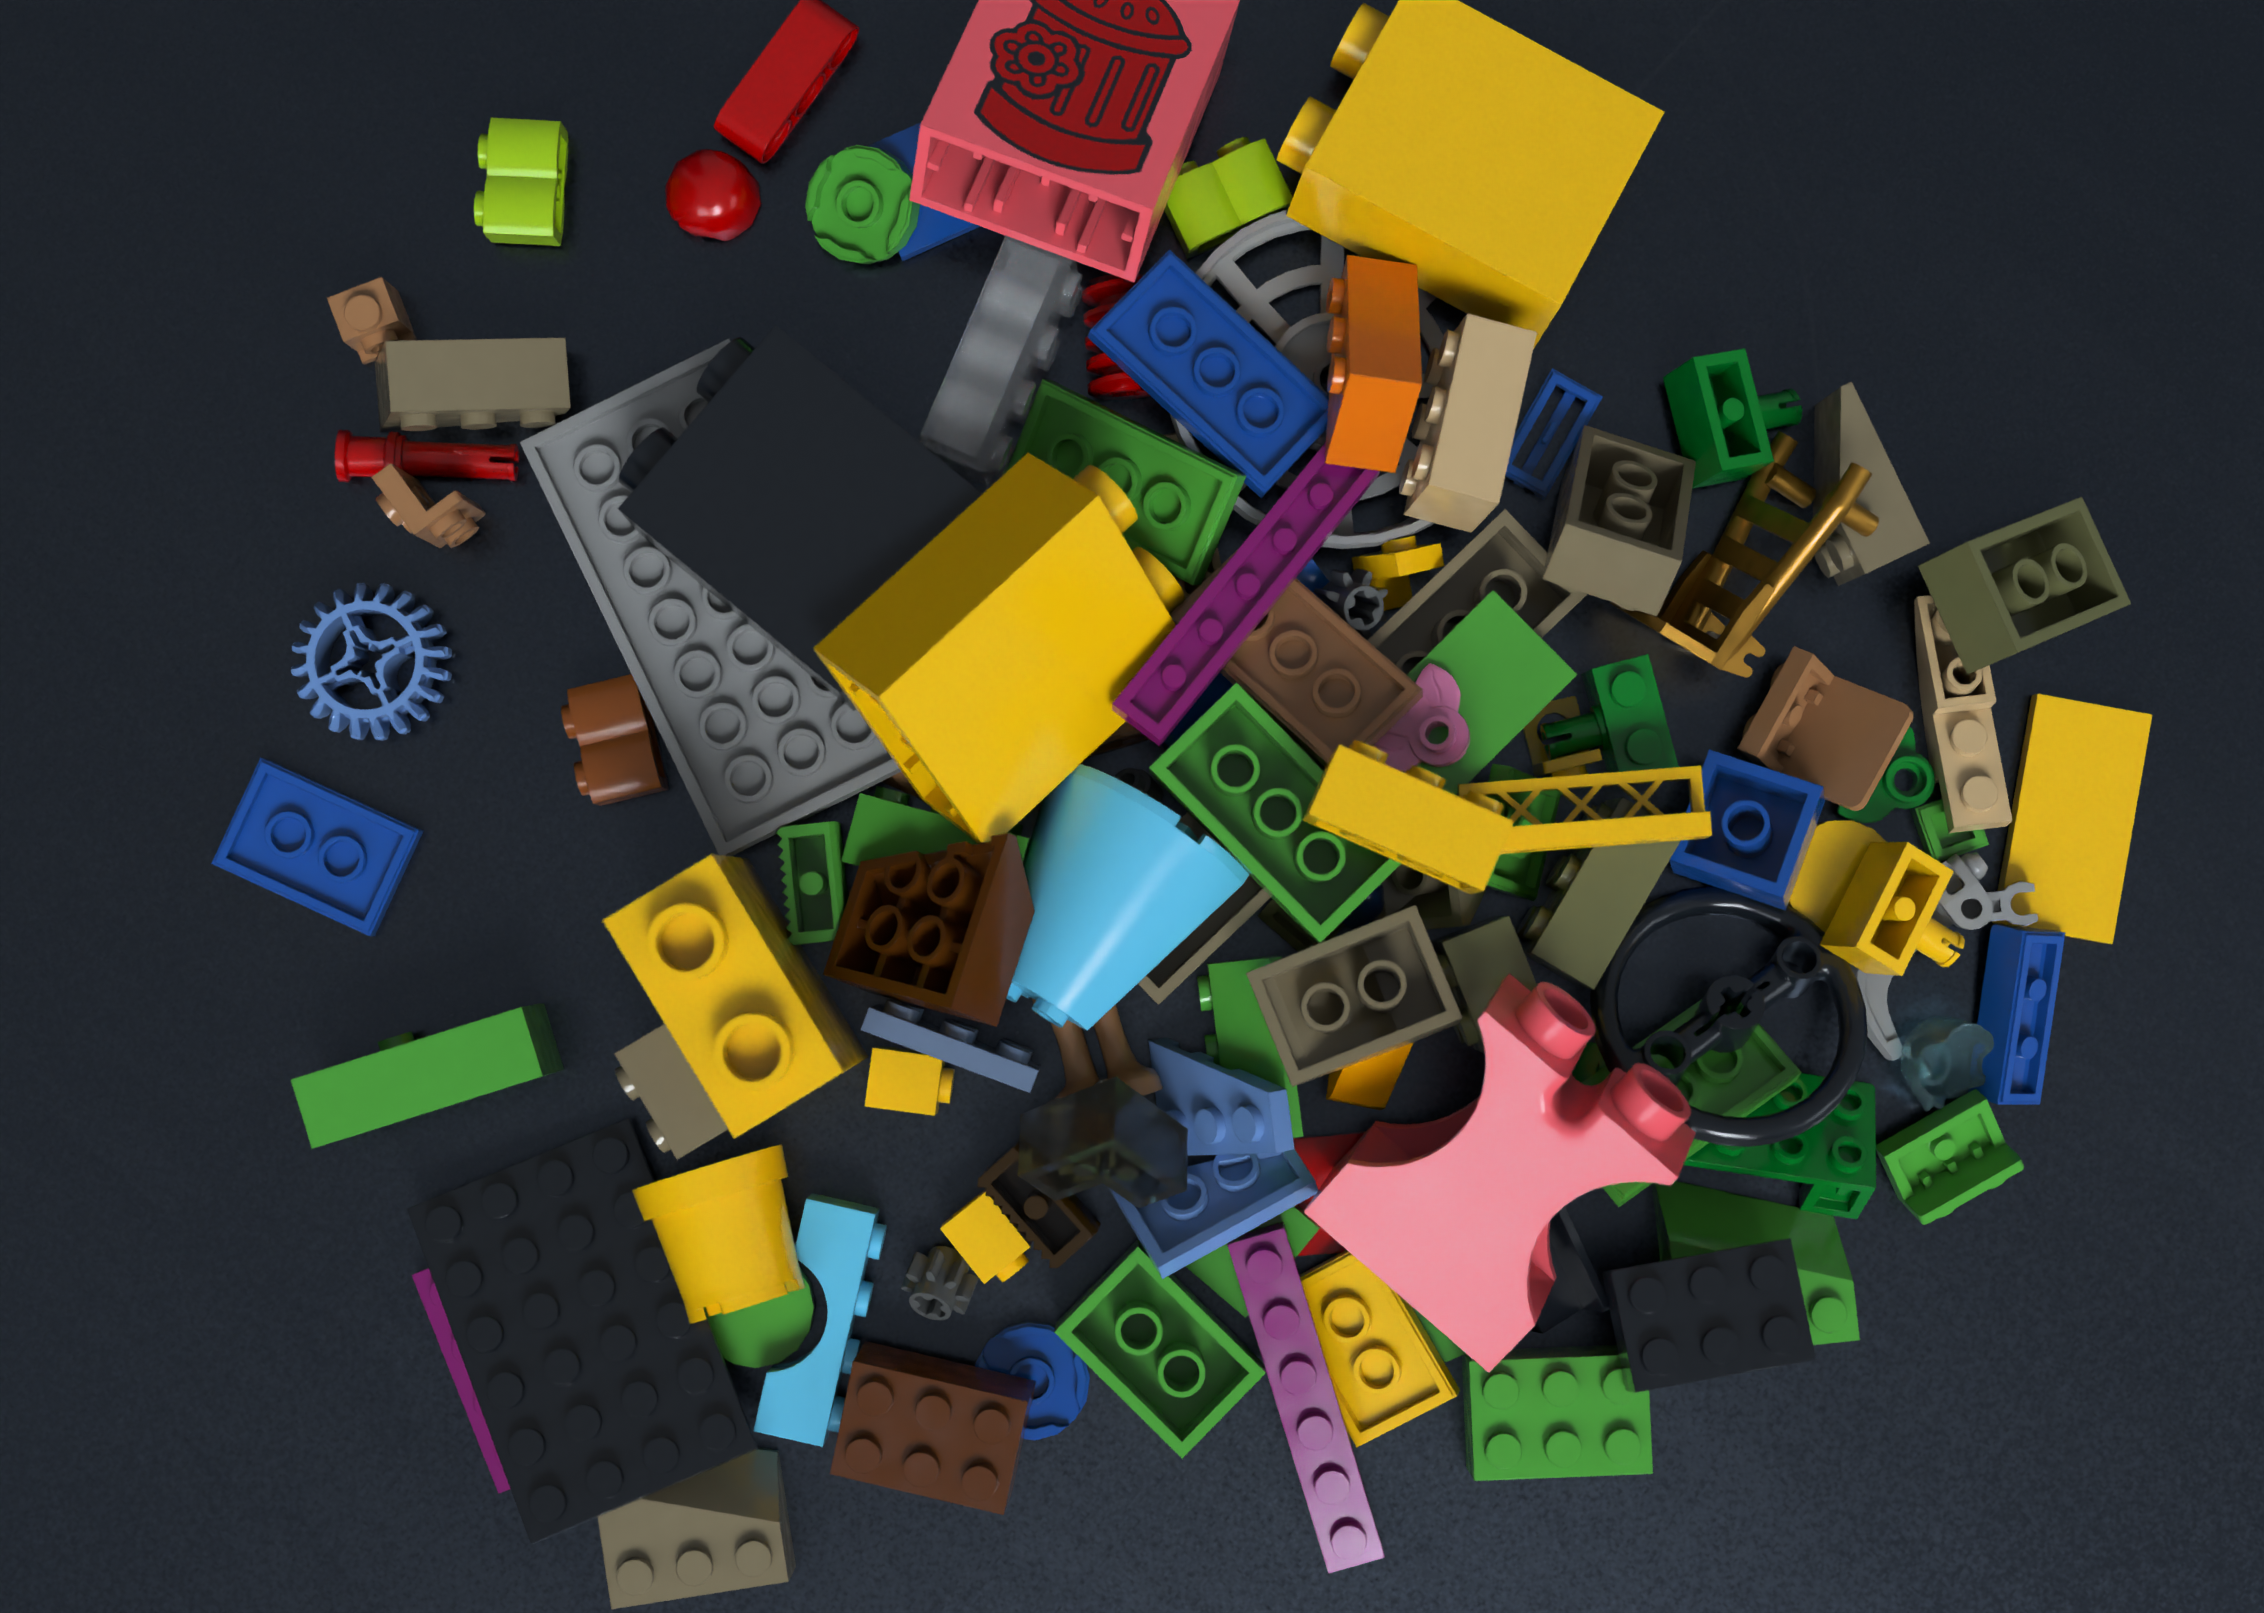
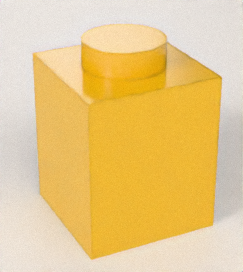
(907, 1081)
(987, 1239)

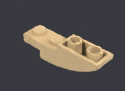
(1959, 728)

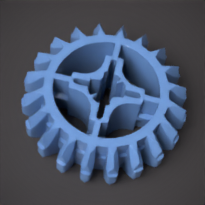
(357, 637)

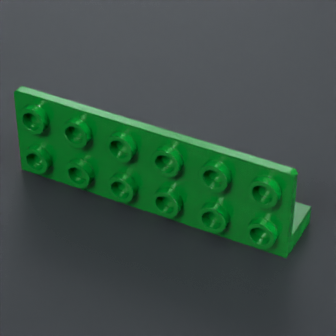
(1830, 1158)

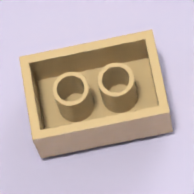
(1467, 423)

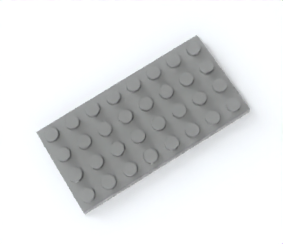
(735, 712)

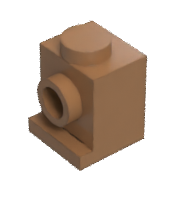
(370, 317)

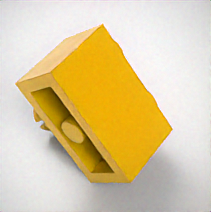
(1891, 912)

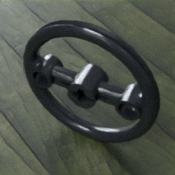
(1734, 1030)

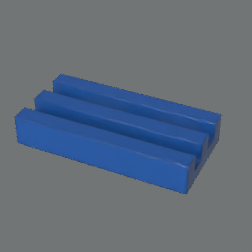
(1523, 476)

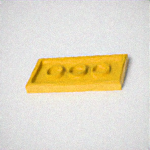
(2074, 814)

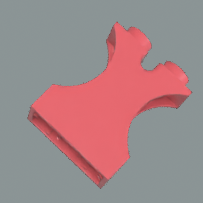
(1466, 1201)

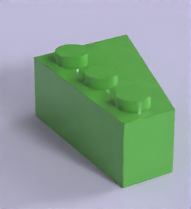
(890, 827)

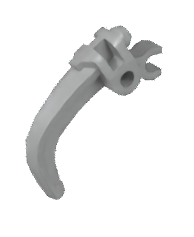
(1962, 905)

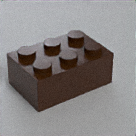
(932, 1427)

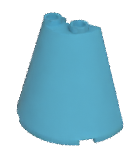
(1110, 894)

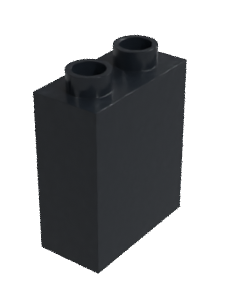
(789, 495)

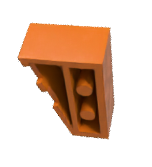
(1373, 362)

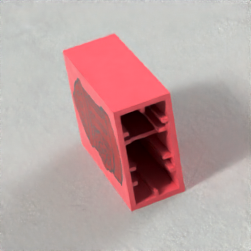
(1071, 121)

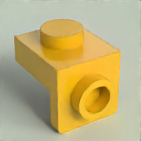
(1394, 564)

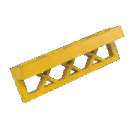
(1600, 831)

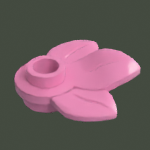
(1439, 707)

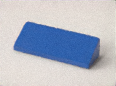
(2018, 1011)

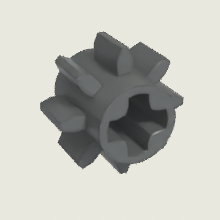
(1354, 599)
(939, 1283)

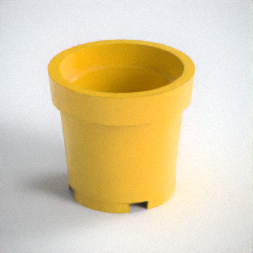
(726, 1232)

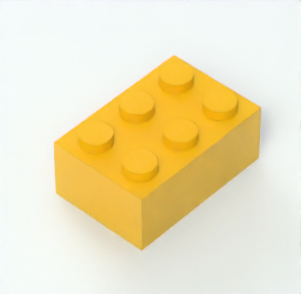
(1409, 817)

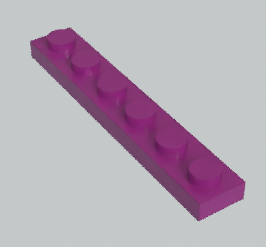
(1240, 596)
(1305, 1397)

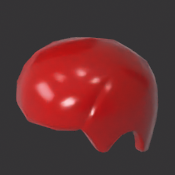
(712, 195)

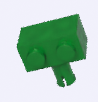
(1722, 417)
(1622, 721)

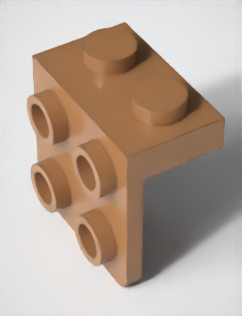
(1825, 730)

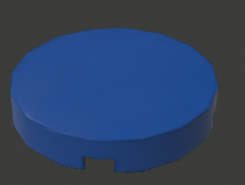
(1039, 1354)

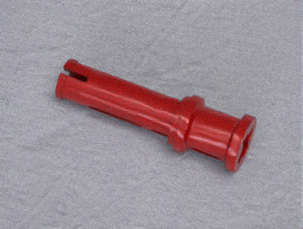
(369, 455)

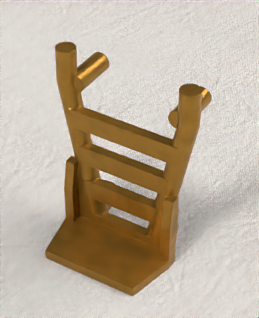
(1700, 589)

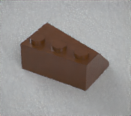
(937, 928)

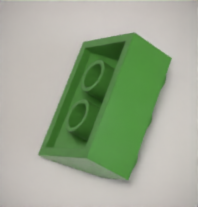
(1240, 1028)

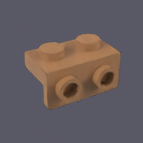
(409, 504)

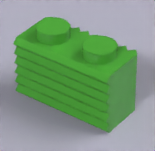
(813, 880)

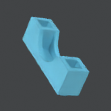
(802, 1394)

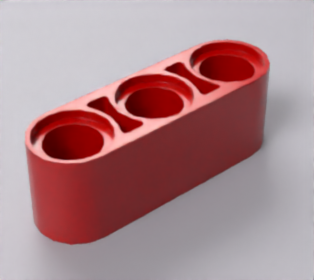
(786, 78)

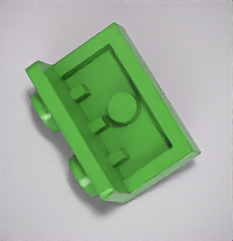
(1948, 1158)

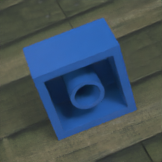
(1758, 830)

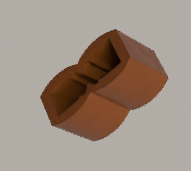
(615, 741)

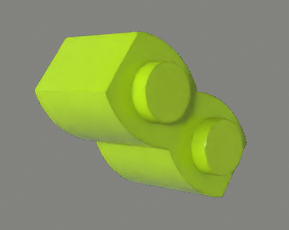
(523, 181)
(1225, 195)

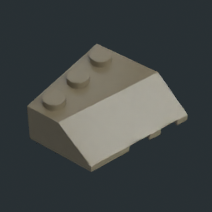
(701, 1535)

